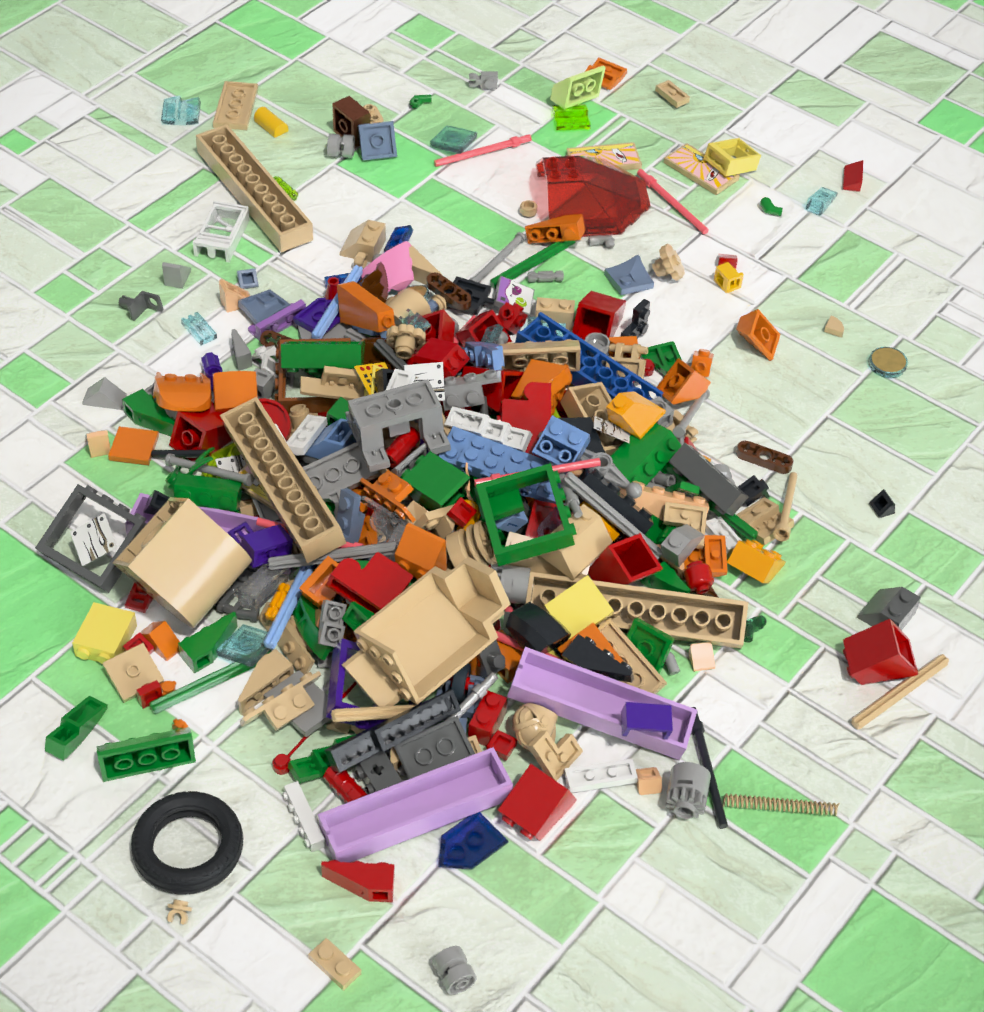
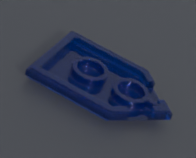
(469, 843)

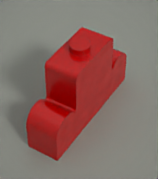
(530, 412)
(372, 586)

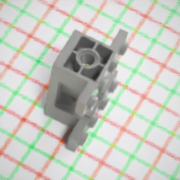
(394, 410)

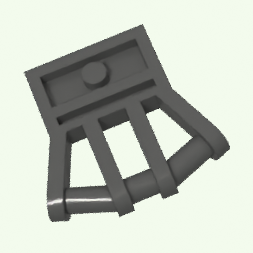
(223, 604)

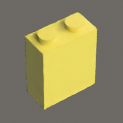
(580, 606)
(104, 633)

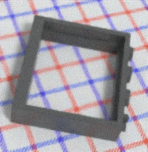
(63, 518)

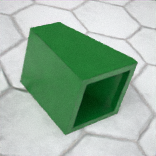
(435, 482)

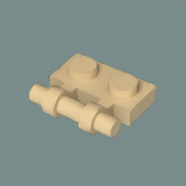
(634, 363)

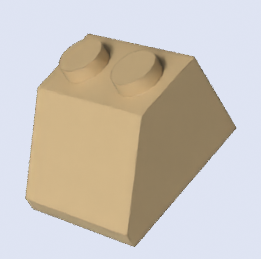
(366, 238)
(557, 309)

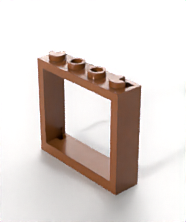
(314, 404)

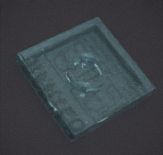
(453, 139)
(244, 646)

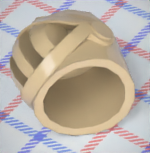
(531, 720)

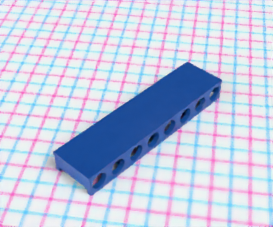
(591, 368)

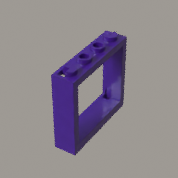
(341, 653)

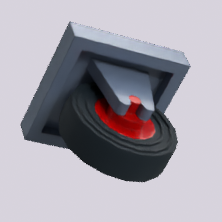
(462, 684)

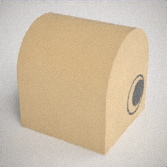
(183, 560)

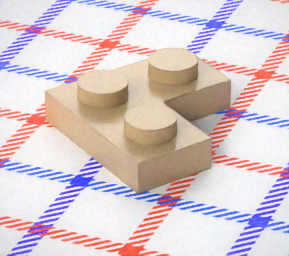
(682, 514)
(554, 757)

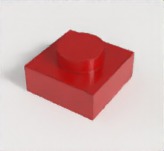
(461, 512)
(137, 640)
(148, 693)
(503, 744)

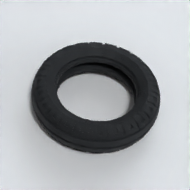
(194, 879)

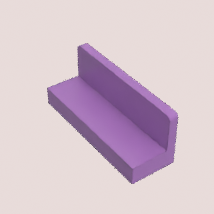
(278, 321)

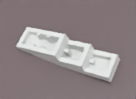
(489, 428)

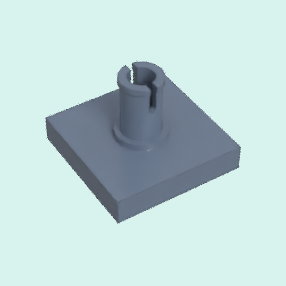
(377, 140)

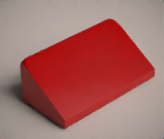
(853, 176)

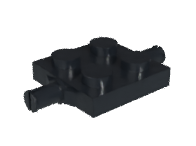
(478, 291)

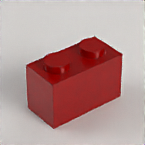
(488, 717)

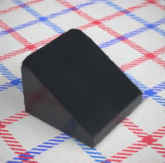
(155, 502)

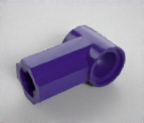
(211, 365)

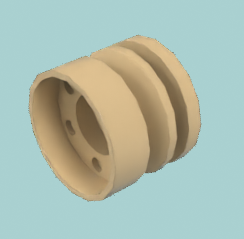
(471, 543)

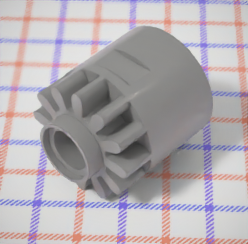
(514, 581)
(688, 790)

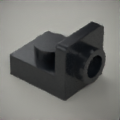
(754, 489)

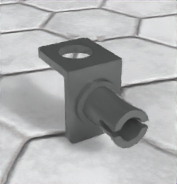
(140, 303)

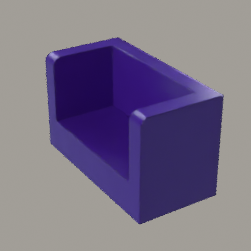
(266, 544)
(646, 718)

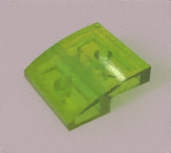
(571, 118)

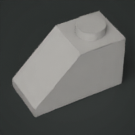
(680, 544)

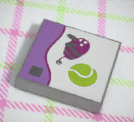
(513, 292)

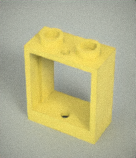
(720, 154)

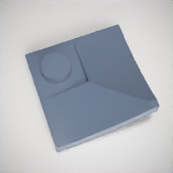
(629, 276)
(262, 305)

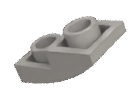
(331, 623)

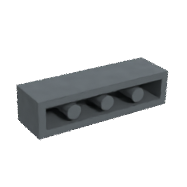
(712, 482)

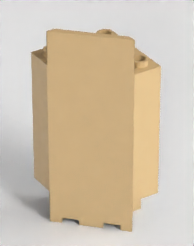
(427, 633)

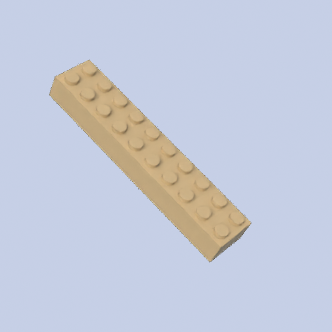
(254, 188)
(283, 480)
(675, 613)

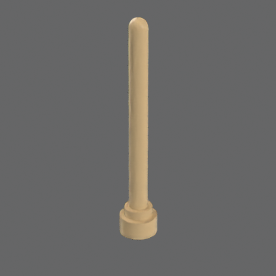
(782, 529)

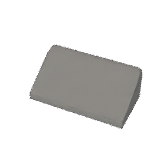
(409, 461)

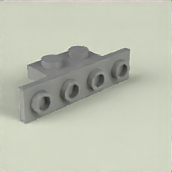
(468, 390)

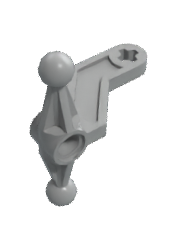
(612, 474)

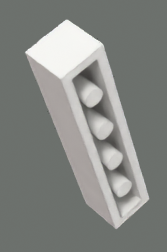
(304, 816)

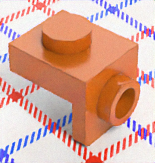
(702, 361)

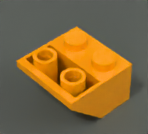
(755, 561)

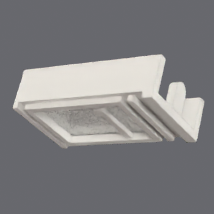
(222, 229)

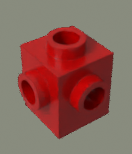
(512, 317)

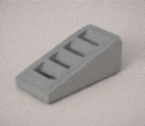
(241, 351)

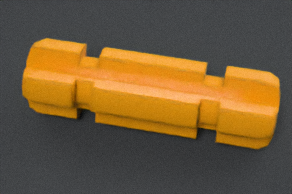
(277, 601)

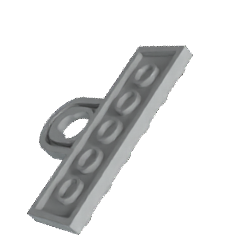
(329, 476)

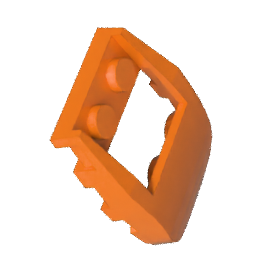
(182, 392)

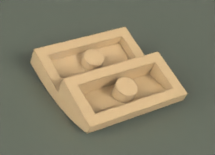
(763, 517)

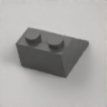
(893, 604)

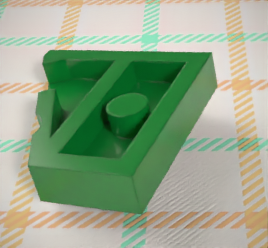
(662, 356)

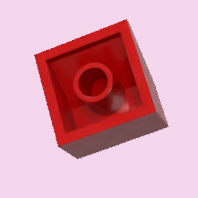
(476, 328)
(442, 351)

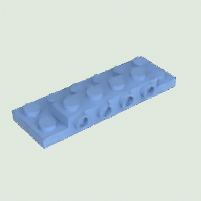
(491, 457)

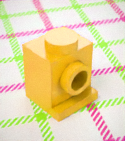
(728, 278)

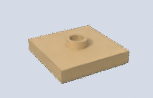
(131, 671)

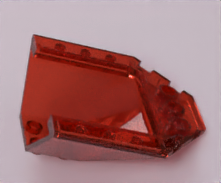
(596, 189)

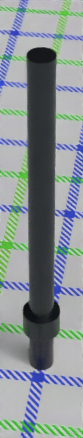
(698, 730)

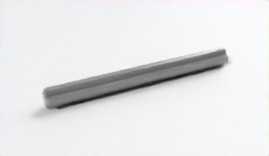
(606, 510)
(338, 555)

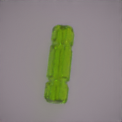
(287, 188)

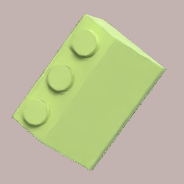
(578, 88)

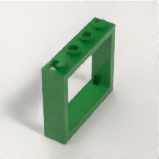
(534, 546)

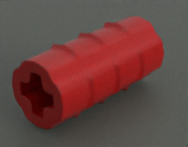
(402, 446)
(344, 785)

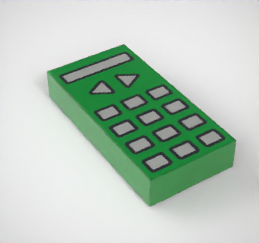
(689, 489)

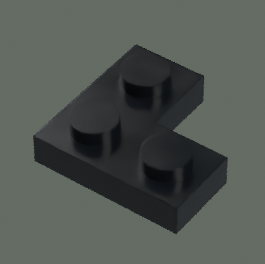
(639, 320)

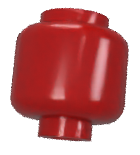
(698, 577)

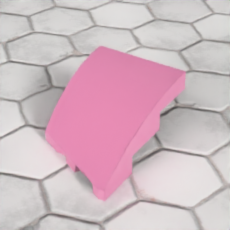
(397, 266)

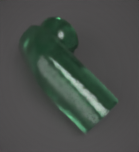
(753, 625)

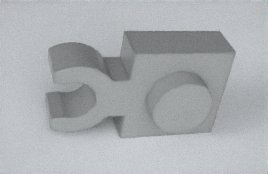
(486, 80)

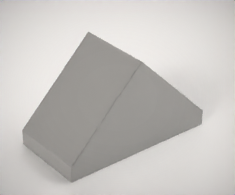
(175, 274)
(104, 395)

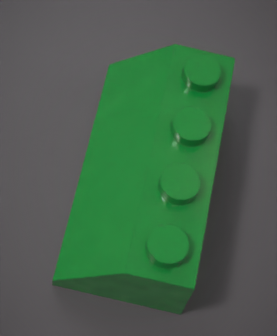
(320, 354)
(645, 457)
(146, 754)

